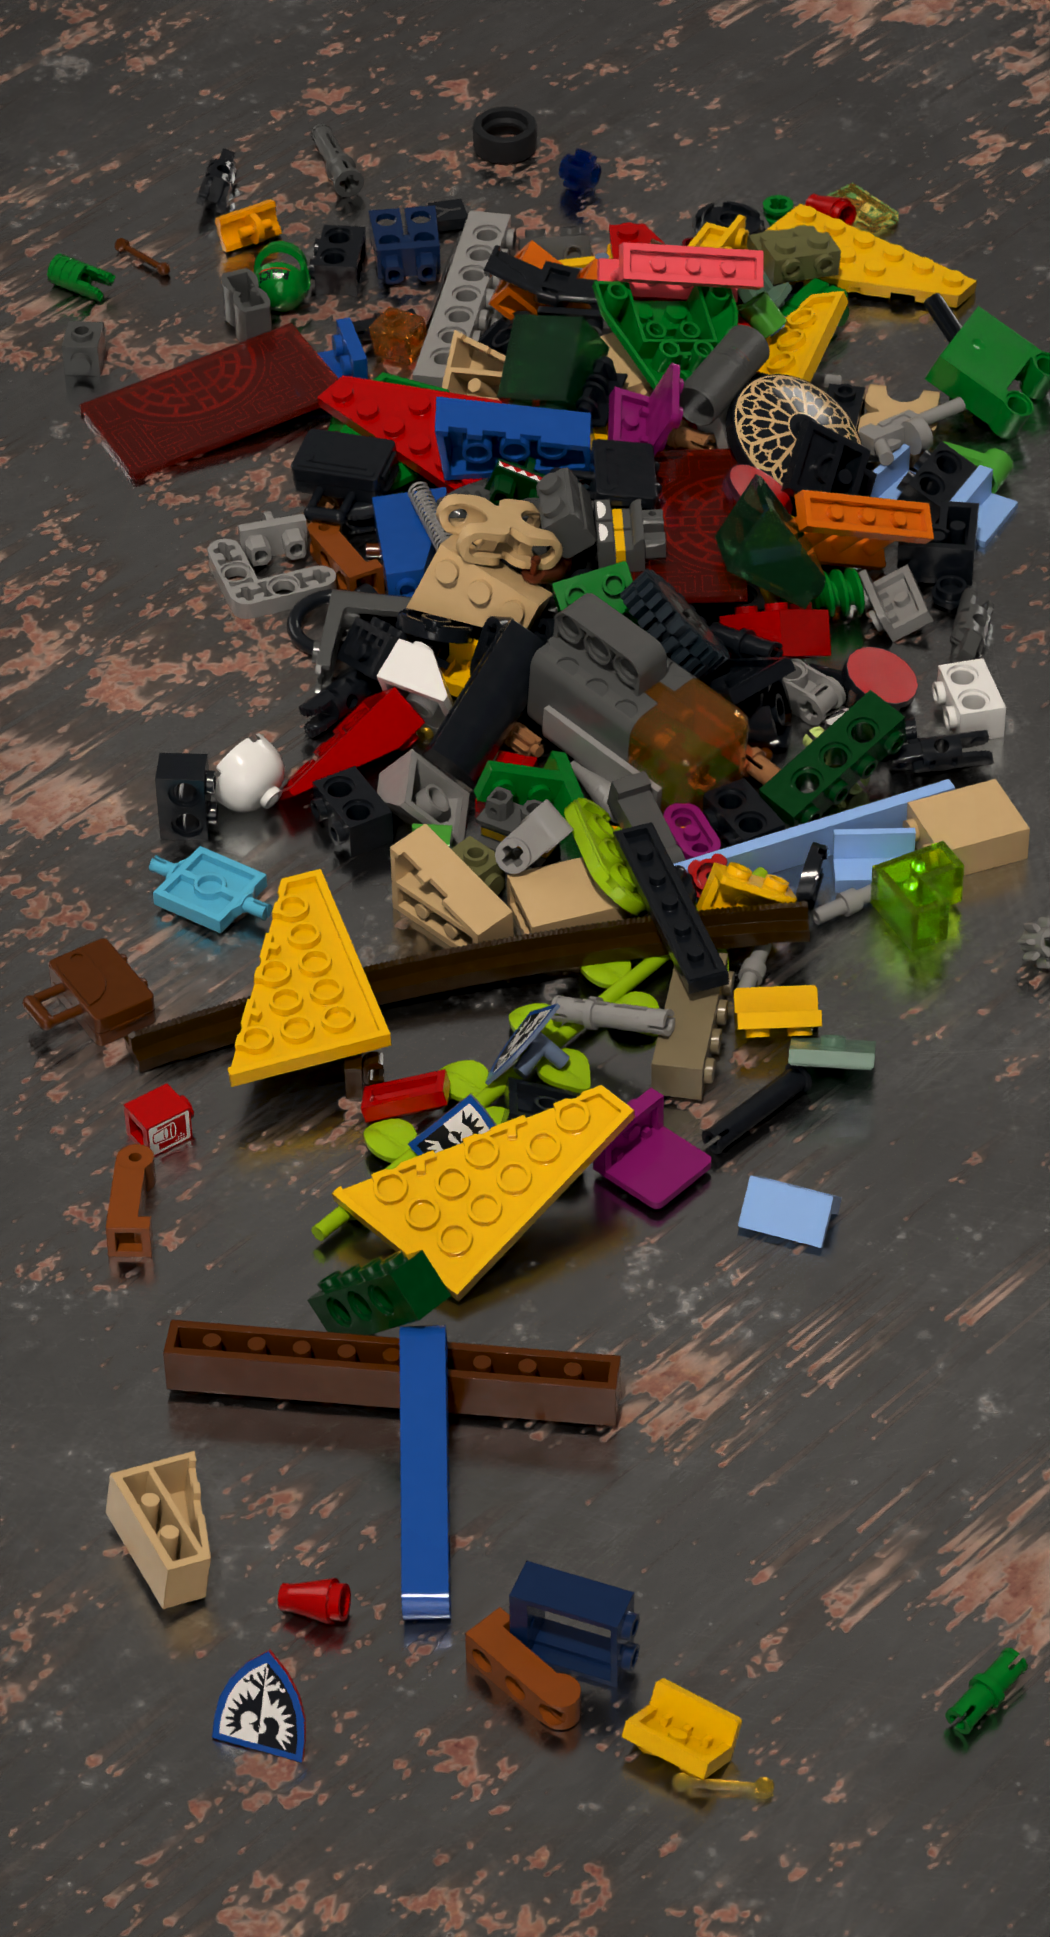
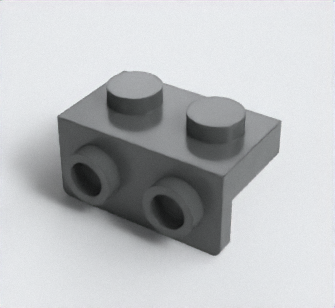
(566, 245)

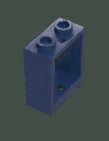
(584, 1600)

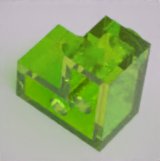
(916, 893)

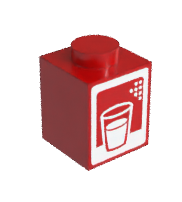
(159, 1119)

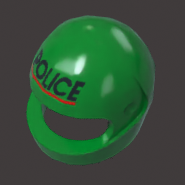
(281, 281)

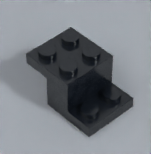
(827, 464)

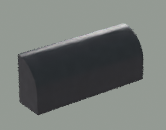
(486, 706)

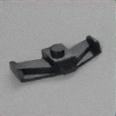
(551, 285)

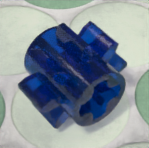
(580, 171)

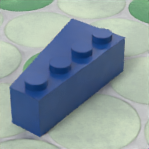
(479, 432)

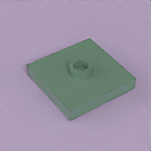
(832, 1052)

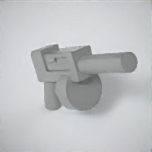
(906, 429)

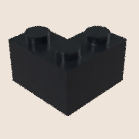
(950, 551)

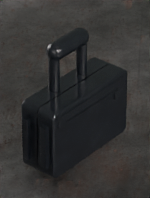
(342, 468)
(622, 474)

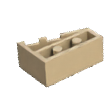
(473, 368)
(476, 591)
(444, 893)
(163, 1526)

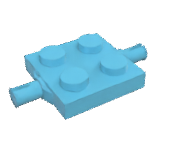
(210, 889)

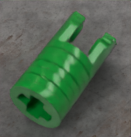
(78, 276)

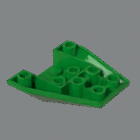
(667, 330)

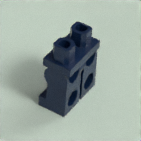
(408, 254)

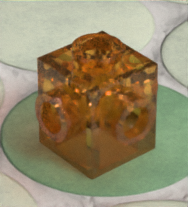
(398, 335)

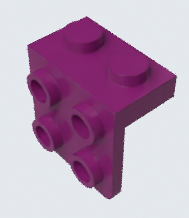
(647, 418)
(651, 1158)

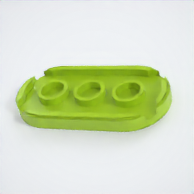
(600, 854)

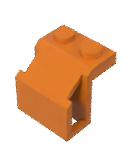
(510, 298)

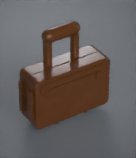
(98, 993)

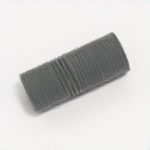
(723, 374)

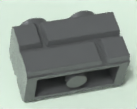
(566, 511)

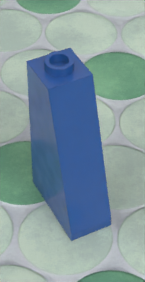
(403, 541)

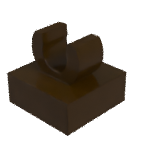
(361, 1070)

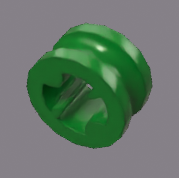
(776, 207)

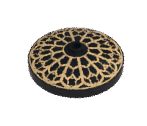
(768, 416)

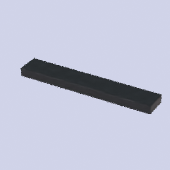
(671, 908)

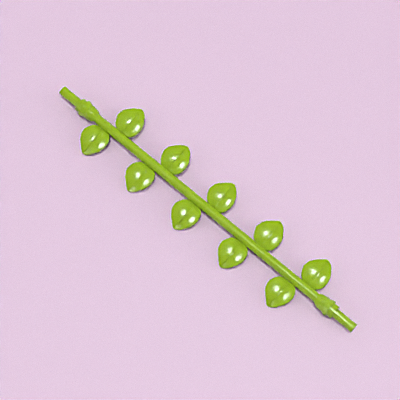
(390, 1137)

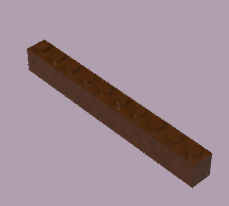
(367, 1372)

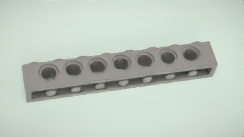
(465, 293)

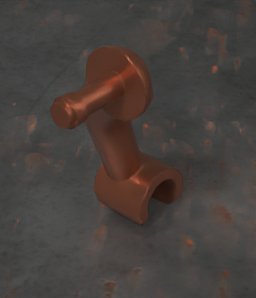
(552, 575)

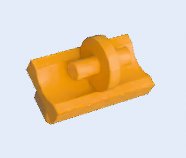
(248, 226)

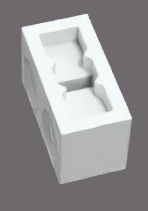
(969, 698)

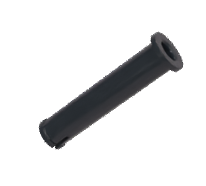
(757, 1107)

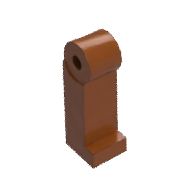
(333, 550)
(127, 1228)
(521, 1674)

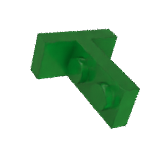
(553, 782)

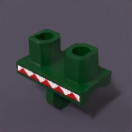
(513, 481)

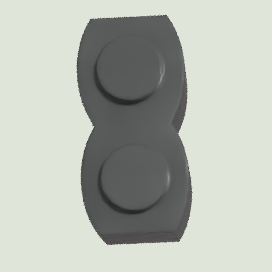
(245, 304)

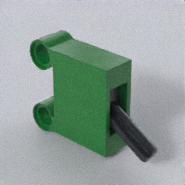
(984, 363)

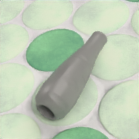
(595, 786)

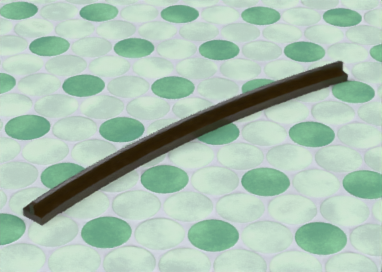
(487, 963)

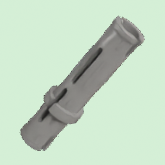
(598, 1013)

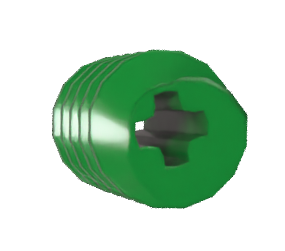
(840, 591)

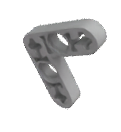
(247, 595)

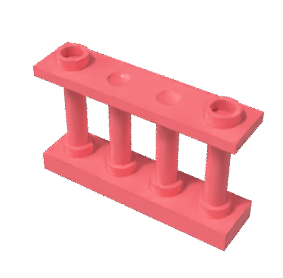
(674, 270)

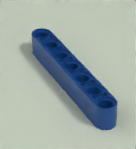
(424, 1473)

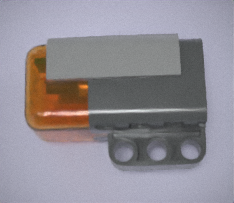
(629, 709)

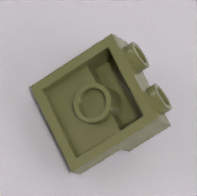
(796, 253)

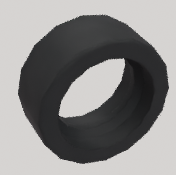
(505, 149)

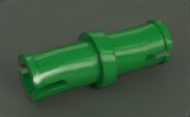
(986, 1690)

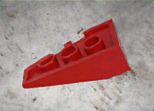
(368, 732)

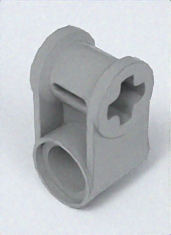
(807, 693)
(535, 835)

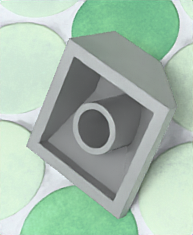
(423, 794)

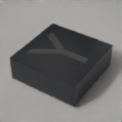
(450, 214)

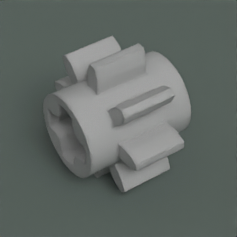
(1033, 944)

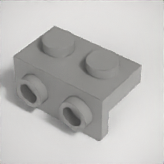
(896, 603)

